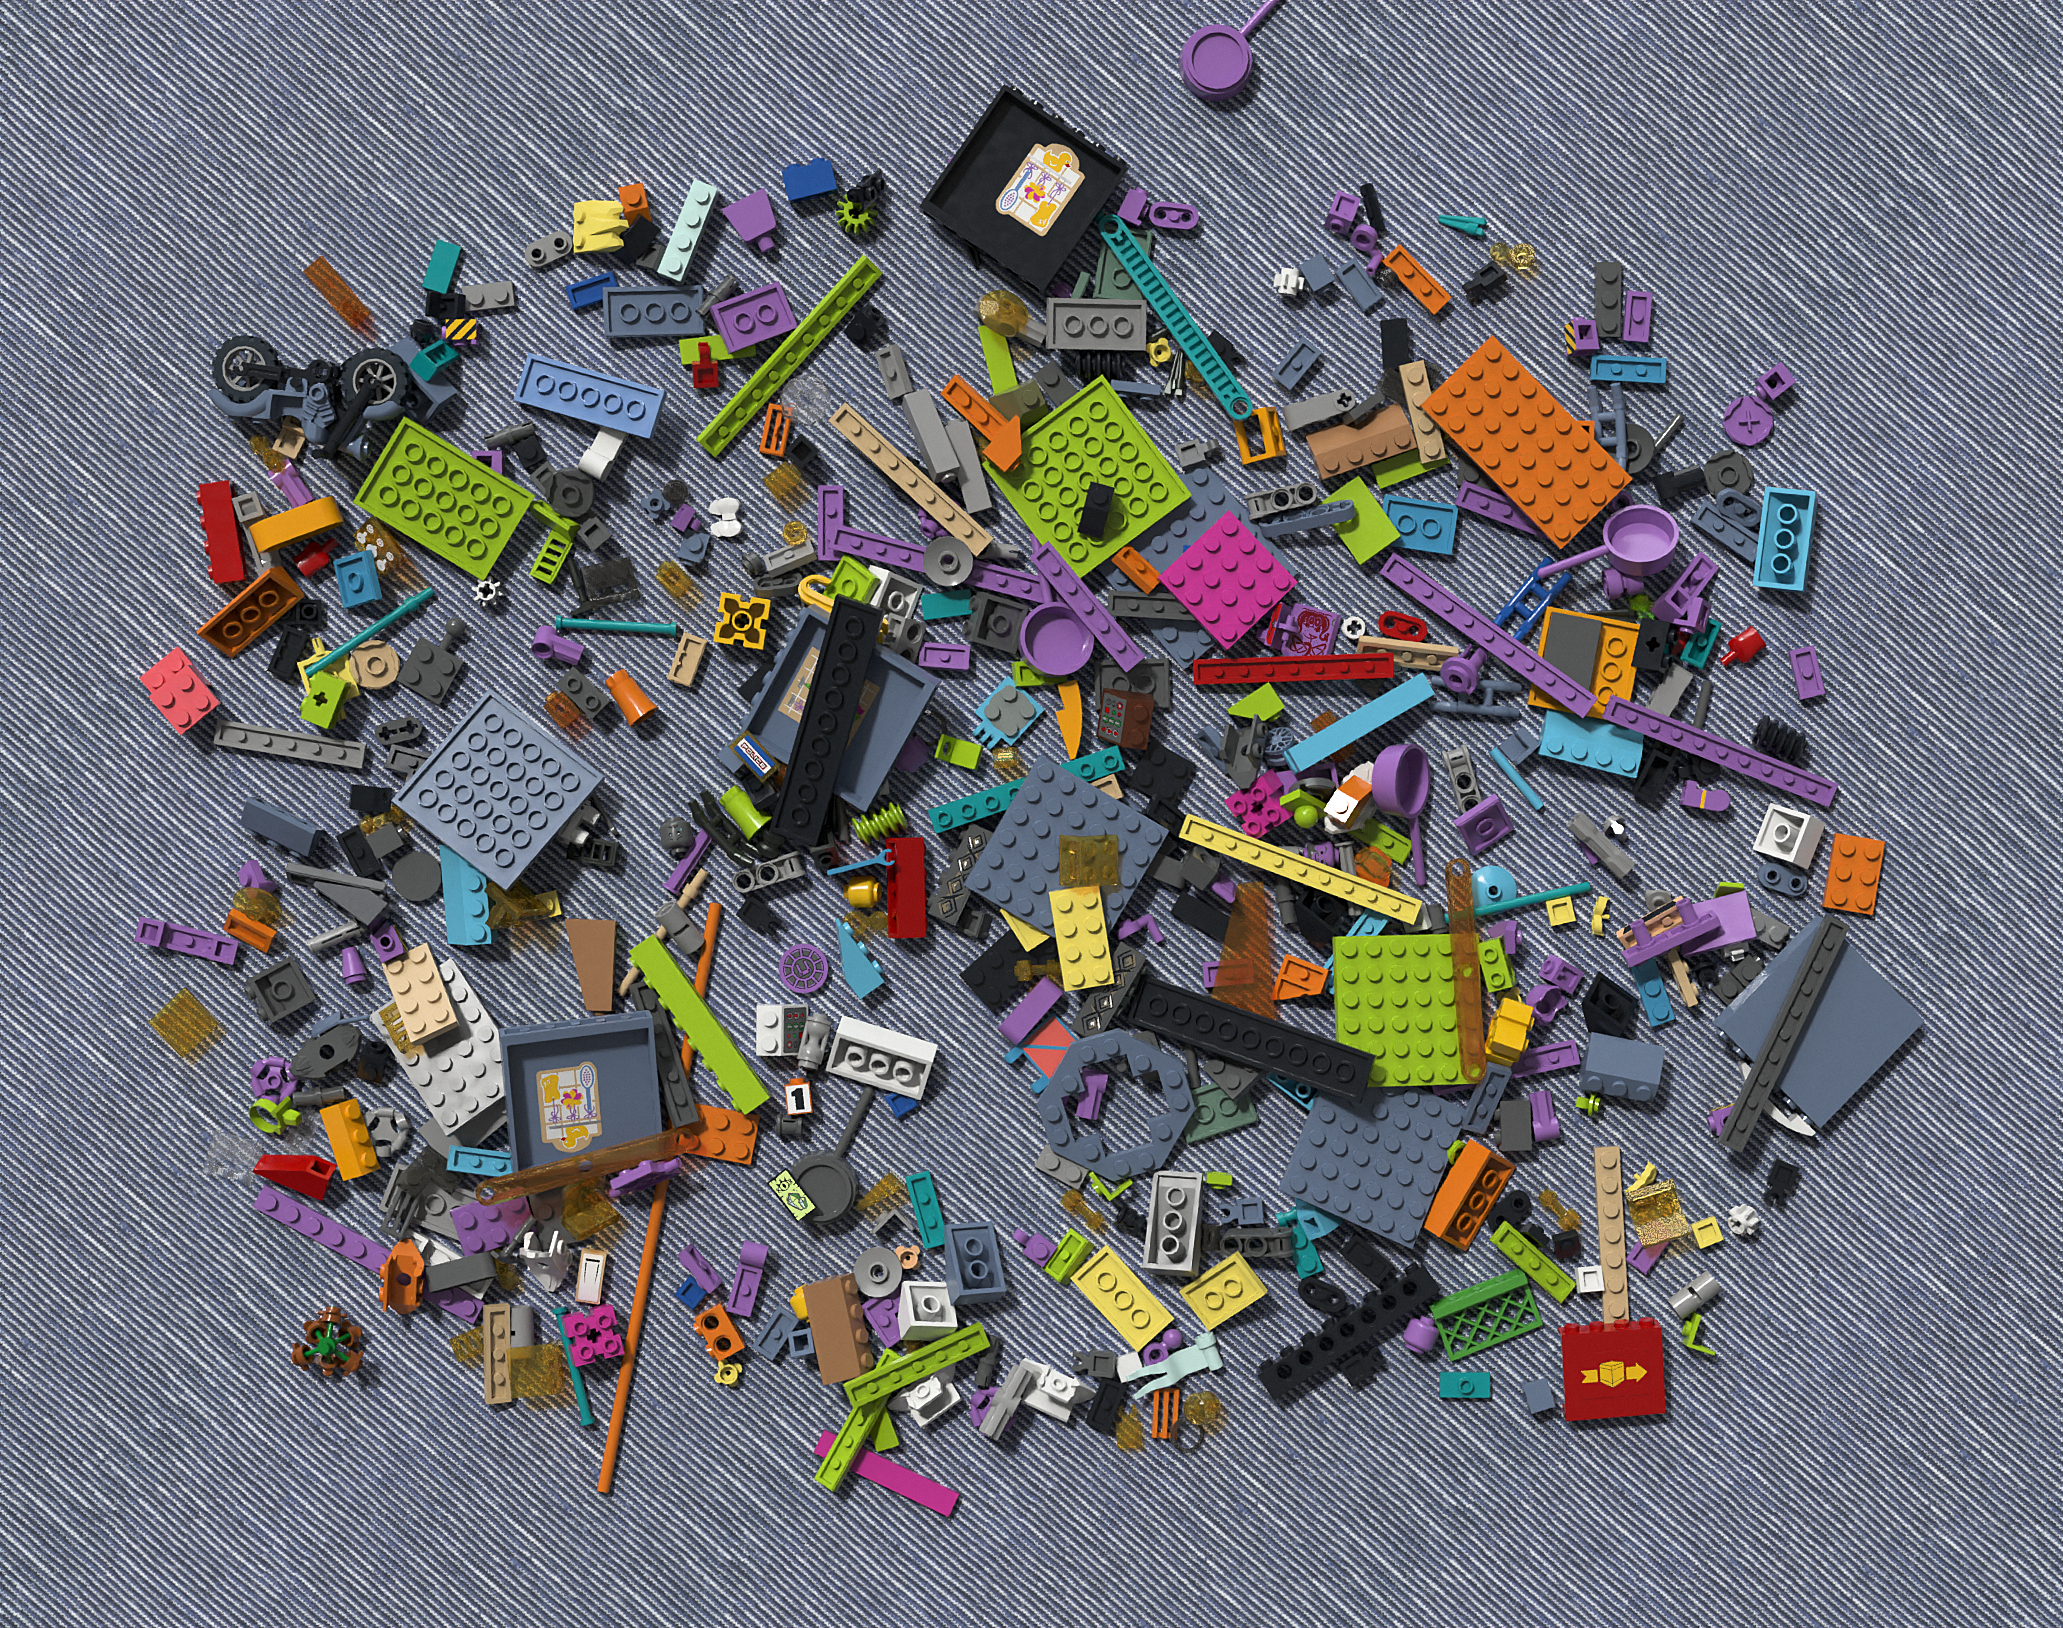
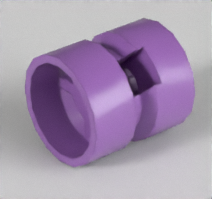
(1617, 583)

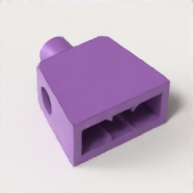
(753, 219)

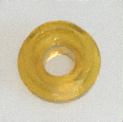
(793, 526)

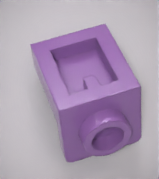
(1342, 212)
(1697, 615)
(1561, 973)

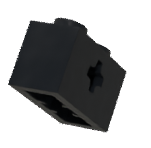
(1652, 634)

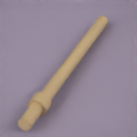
(689, 892)

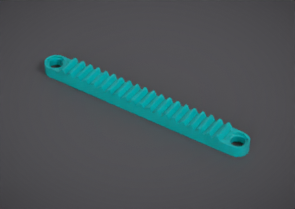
(1175, 318)

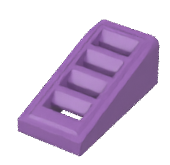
(1224, 888)

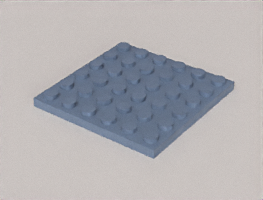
(1164, 545)
(498, 790)
(1023, 851)
(1374, 1158)

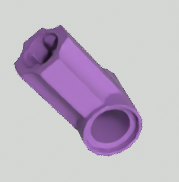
(291, 484)
(548, 644)
(1090, 1099)
(1543, 1122)

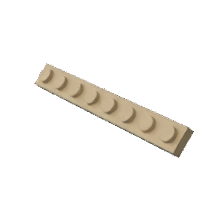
(910, 479)
(1611, 1233)

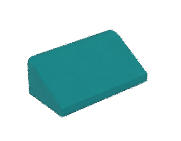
(1700, 645)

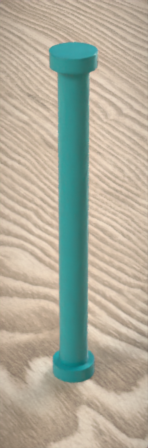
(616, 625)
(575, 1373)

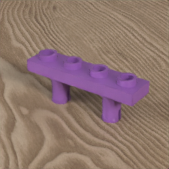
(1679, 935)

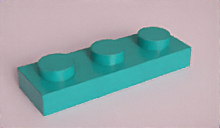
(926, 1208)

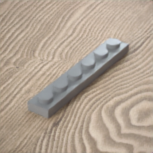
(290, 743)

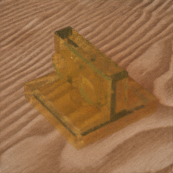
(514, 907)

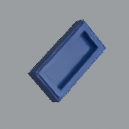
(590, 290)

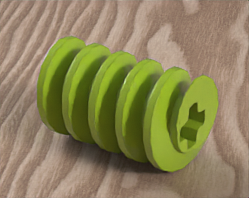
(879, 823)

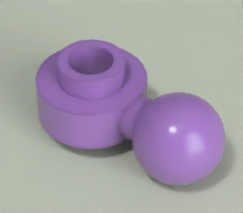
(1171, 1339)

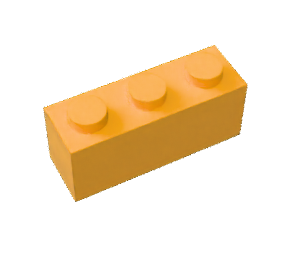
(349, 1139)

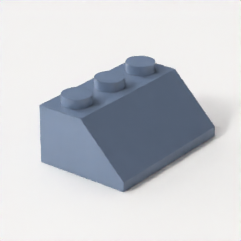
(426, 397)
(280, 827)
(1621, 1067)

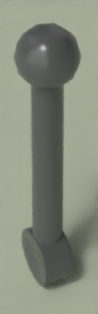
(612, 828)

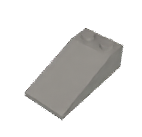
(468, 1136)
(1174, 1224)

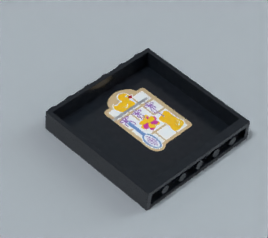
(1024, 188)

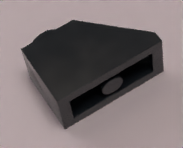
(1095, 509)

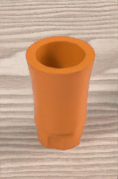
(630, 698)

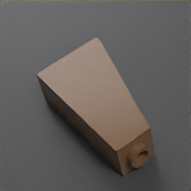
(594, 956)

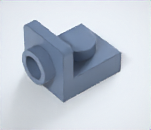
(693, 547)

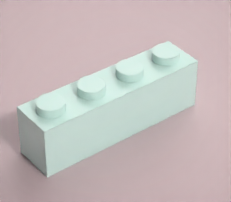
(688, 232)

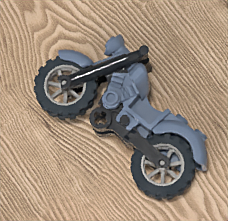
(311, 394)

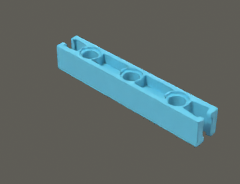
(1358, 723)

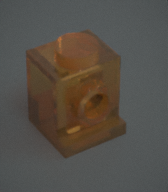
(569, 715)

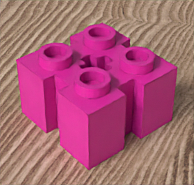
(1248, 803)
(578, 1327)

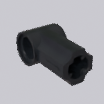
(1672, 483)

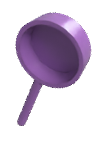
(1218, 58)
(1636, 542)
(1053, 635)
(1402, 790)

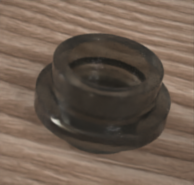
(1387, 278)
(675, 492)

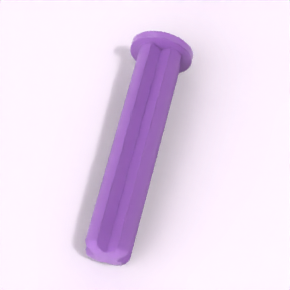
(688, 862)

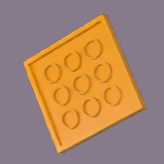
(1611, 668)

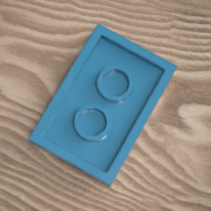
(1422, 523)

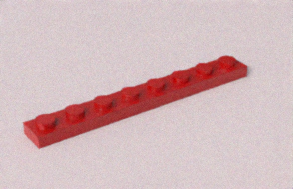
(1293, 668)

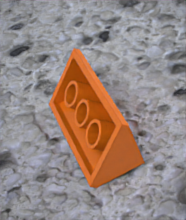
(252, 611)

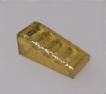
(1005, 757)
(402, 1046)
(885, 1187)
(457, 1349)

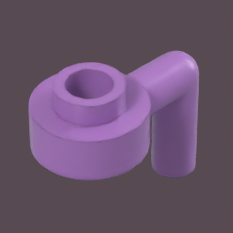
(1368, 243)
(1128, 927)

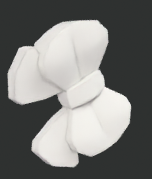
(730, 525)

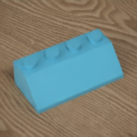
(1785, 539)
(1590, 743)
(465, 901)

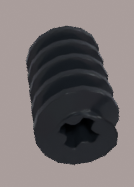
(1100, 365)
(1779, 737)

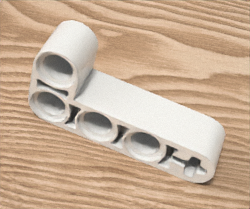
(603, 453)

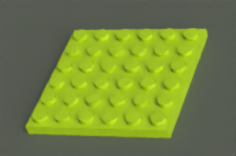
(1080, 443)
(1400, 1005)

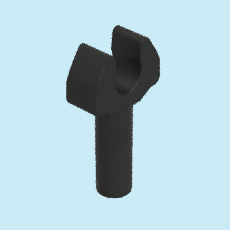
(1151, 338)

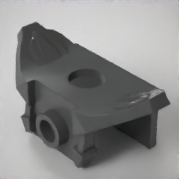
(1244, 768)
(309, 1062)

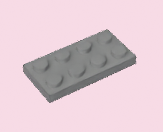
(1096, 324)
(434, 1206)

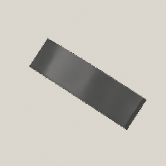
(590, 528)

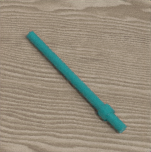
(410, 605)
(1528, 900)

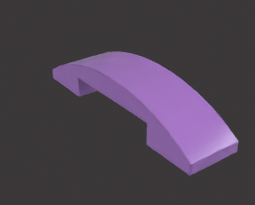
(186, 940)

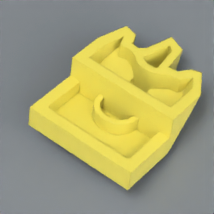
(598, 226)

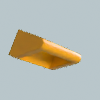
(1270, 432)

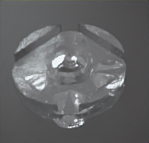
(816, 391)

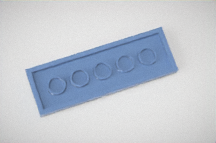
(590, 396)

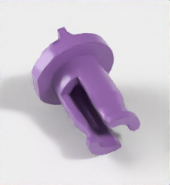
(1462, 672)

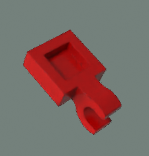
(705, 370)

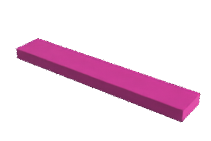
(895, 1477)

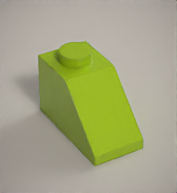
(1261, 702)

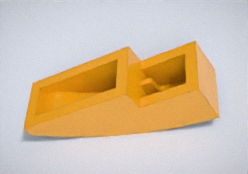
(1071, 717)

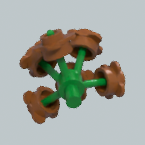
(330, 1358)

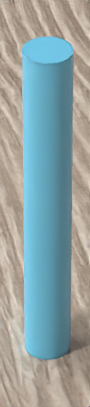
(1516, 778)

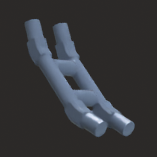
(1617, 415)
(1487, 708)

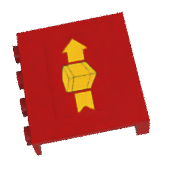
(1612, 1369)

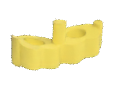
(1598, 915)
(1646, 1177)

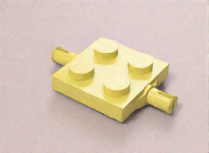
(338, 668)

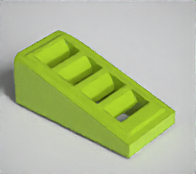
(551, 579)

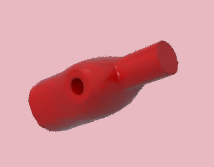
(314, 557)
(1743, 647)

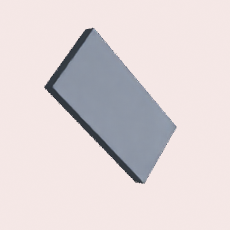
(652, 311)

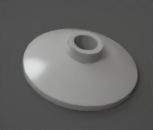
(947, 573)
(866, 1268)

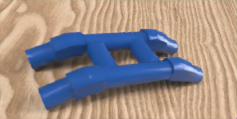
(1547, 599)

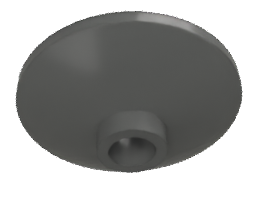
(1645, 446)

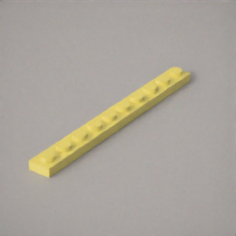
(1300, 868)

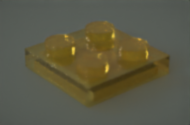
(184, 1022)

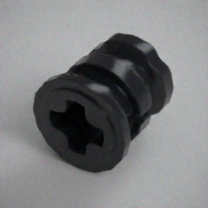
(1129, 1219)

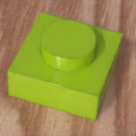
(1218, 1179)

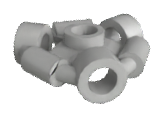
(386, 1131)

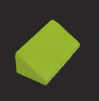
(557, 522)
(1068, 1256)
(884, 1432)

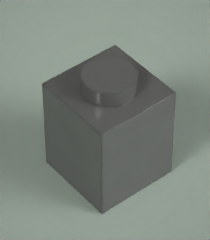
(387, 840)

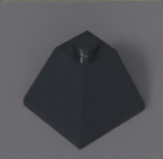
(1319, 915)
(1607, 1006)

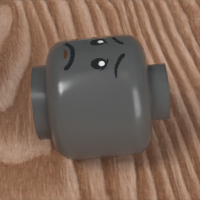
(676, 835)

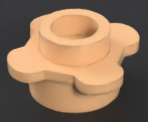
(913, 1252)

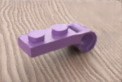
(747, 1278)

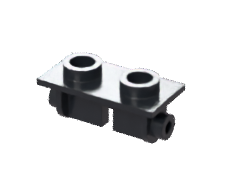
(867, 189)

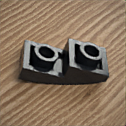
(636, 239)
(302, 613)

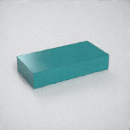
(442, 267)
(946, 604)

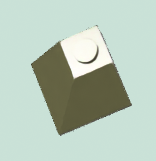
(1021, 400)

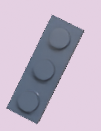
(1726, 531)
(1485, 1098)

